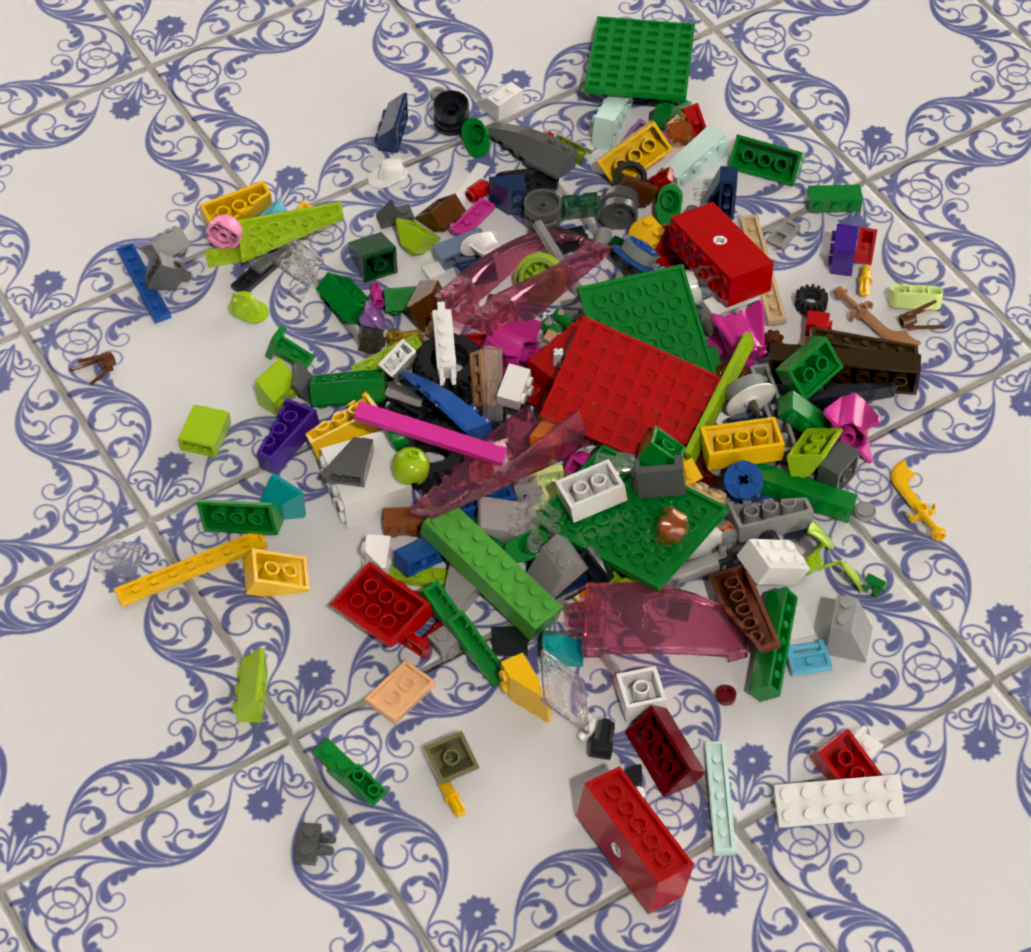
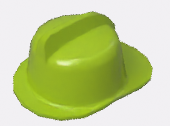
(247, 307)

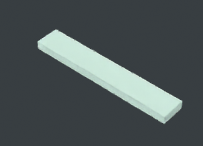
(719, 798)

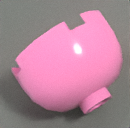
(224, 231)

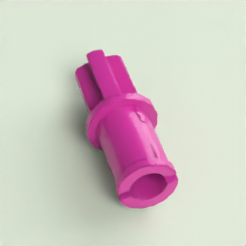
(377, 295)

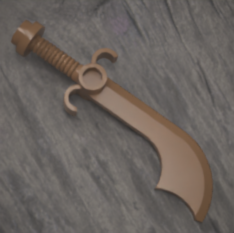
(861, 312)

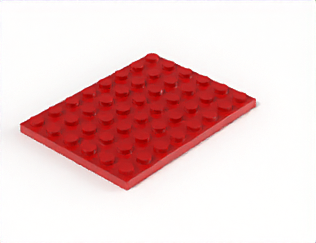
(627, 389)

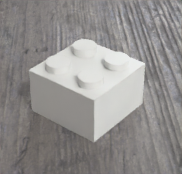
(639, 691)

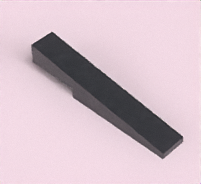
(867, 391)

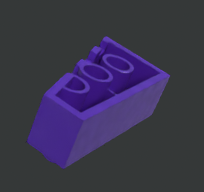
(286, 435)

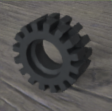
(811, 293)

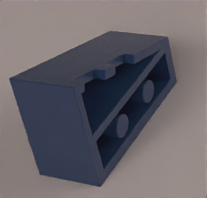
(723, 190)

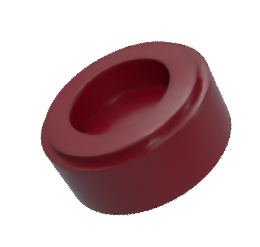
(726, 695)

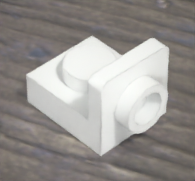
(868, 743)

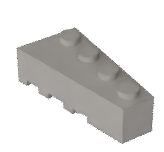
(756, 518)

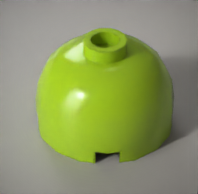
(410, 466)

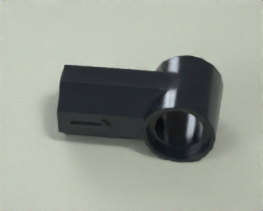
(602, 743)

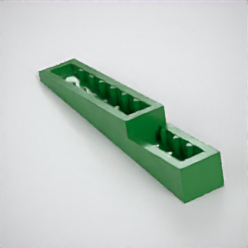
(463, 630)

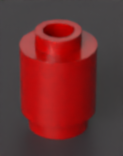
(477, 190)

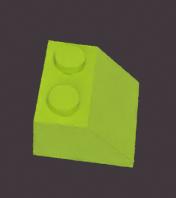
(274, 387)

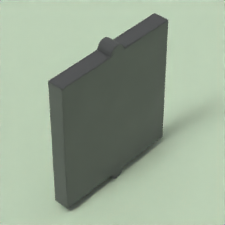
(301, 380)

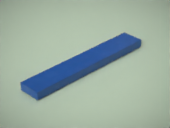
(136, 270)

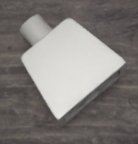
(398, 359)

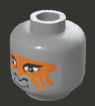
(729, 533)

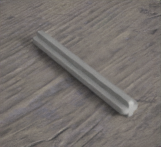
(551, 247)

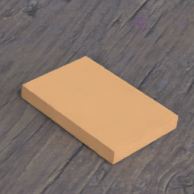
(400, 692)

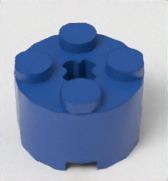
(744, 492)

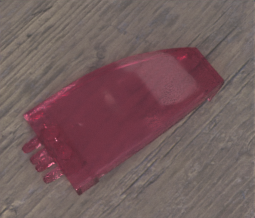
(644, 621)

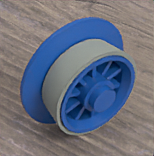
(636, 254)

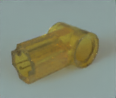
(396, 335)

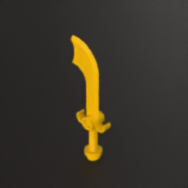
(900, 477)

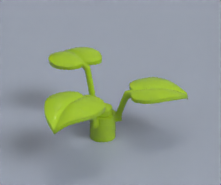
(814, 559)

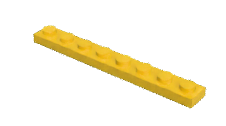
(188, 568)

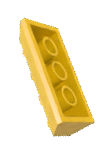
(643, 146)
(744, 440)

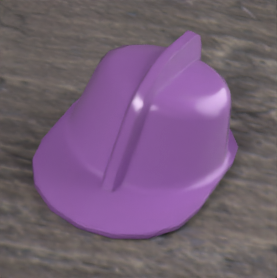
(372, 316)

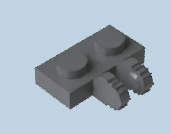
(308, 844)

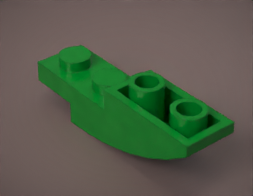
(348, 774)

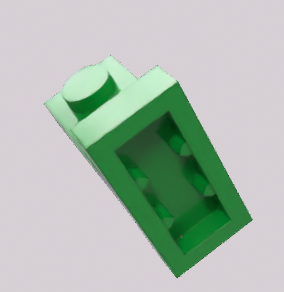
(287, 349)

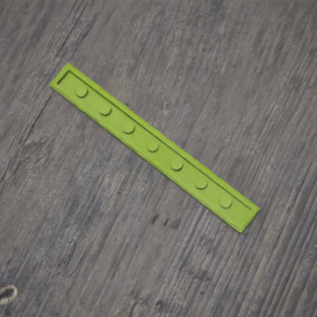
(718, 399)

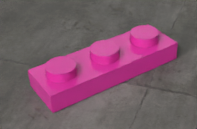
(472, 217)

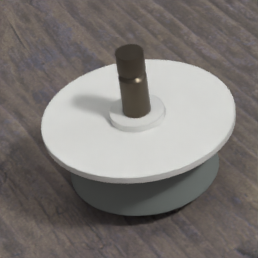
(749, 394)

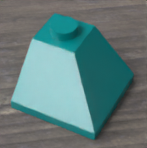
(286, 495)
(563, 648)

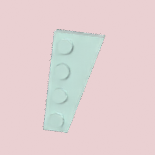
(609, 120)
(698, 155)

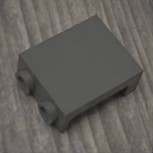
(660, 479)

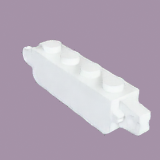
(444, 344)

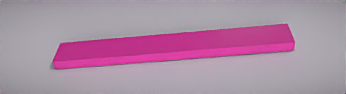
(430, 433)

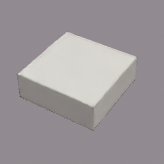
(434, 271)

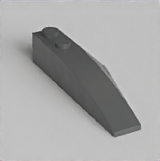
(537, 148)

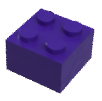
(843, 249)

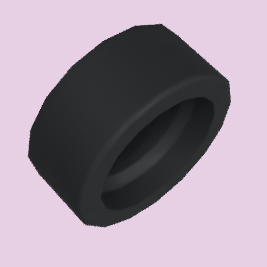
(643, 174)

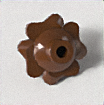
(772, 336)

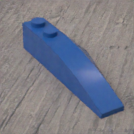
(463, 416)

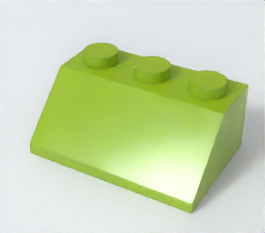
(811, 450)
(251, 688)

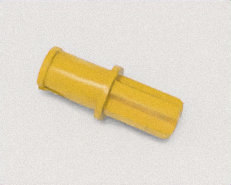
(865, 280)
(452, 799)

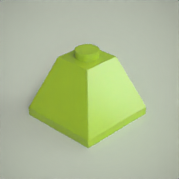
(415, 236)

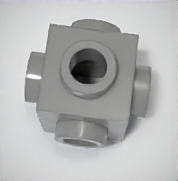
(523, 486)

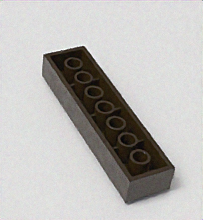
(862, 366)

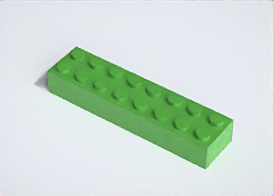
(492, 572)

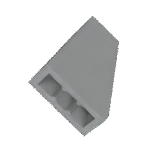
(460, 589)

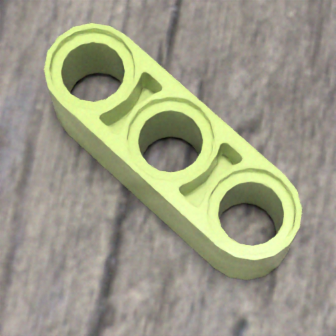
(914, 296)

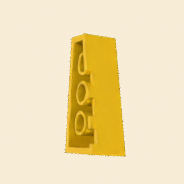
(239, 204)
(340, 427)

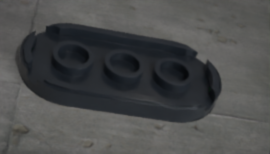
(534, 179)

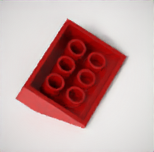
(382, 606)

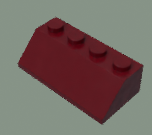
(664, 751)

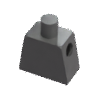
(166, 273)

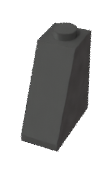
(352, 463)

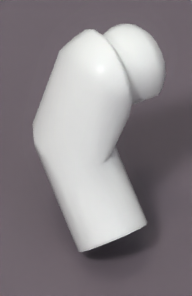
(592, 726)

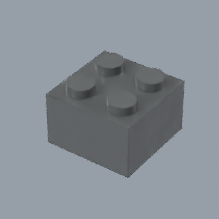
(838, 466)

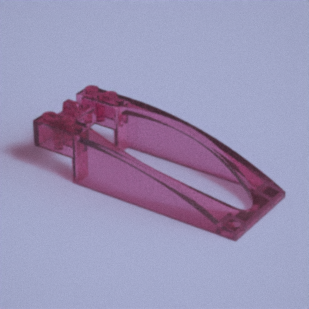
(526, 298)

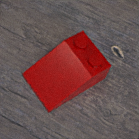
(844, 758)

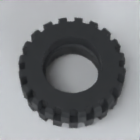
(426, 364)
(437, 469)

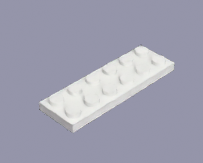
(839, 801)

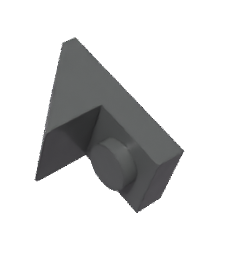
(389, 213)

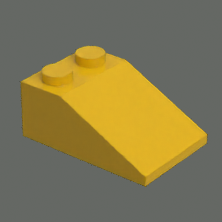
(275, 573)
(523, 686)

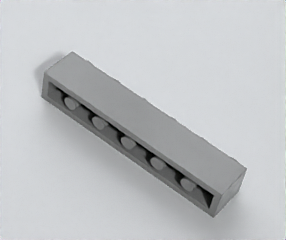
(771, 410)

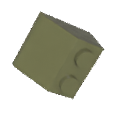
(450, 758)

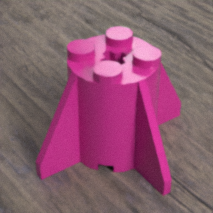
(733, 327)
(517, 342)
(855, 419)

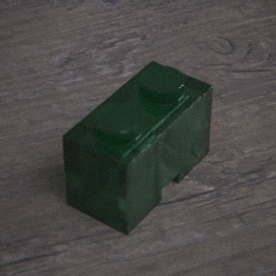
(580, 206)

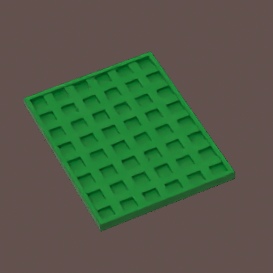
(640, 59)

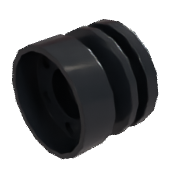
(450, 112)

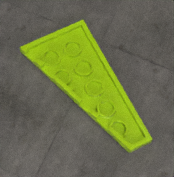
(277, 229)

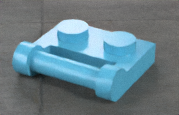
(810, 661)

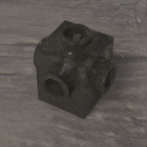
(371, 339)

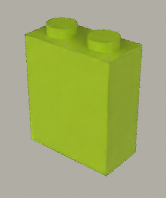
(204, 431)

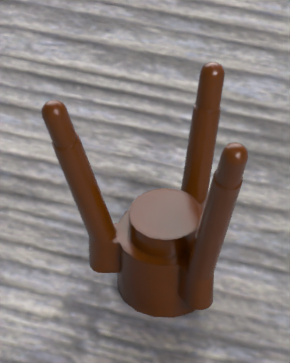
(909, 318)
(104, 361)

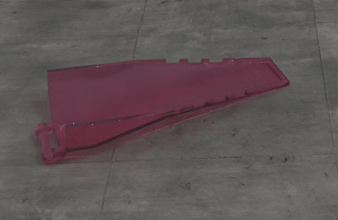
(479, 478)

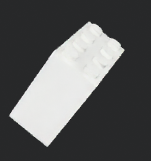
(381, 489)

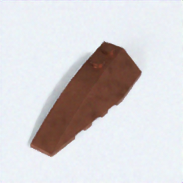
(742, 602)

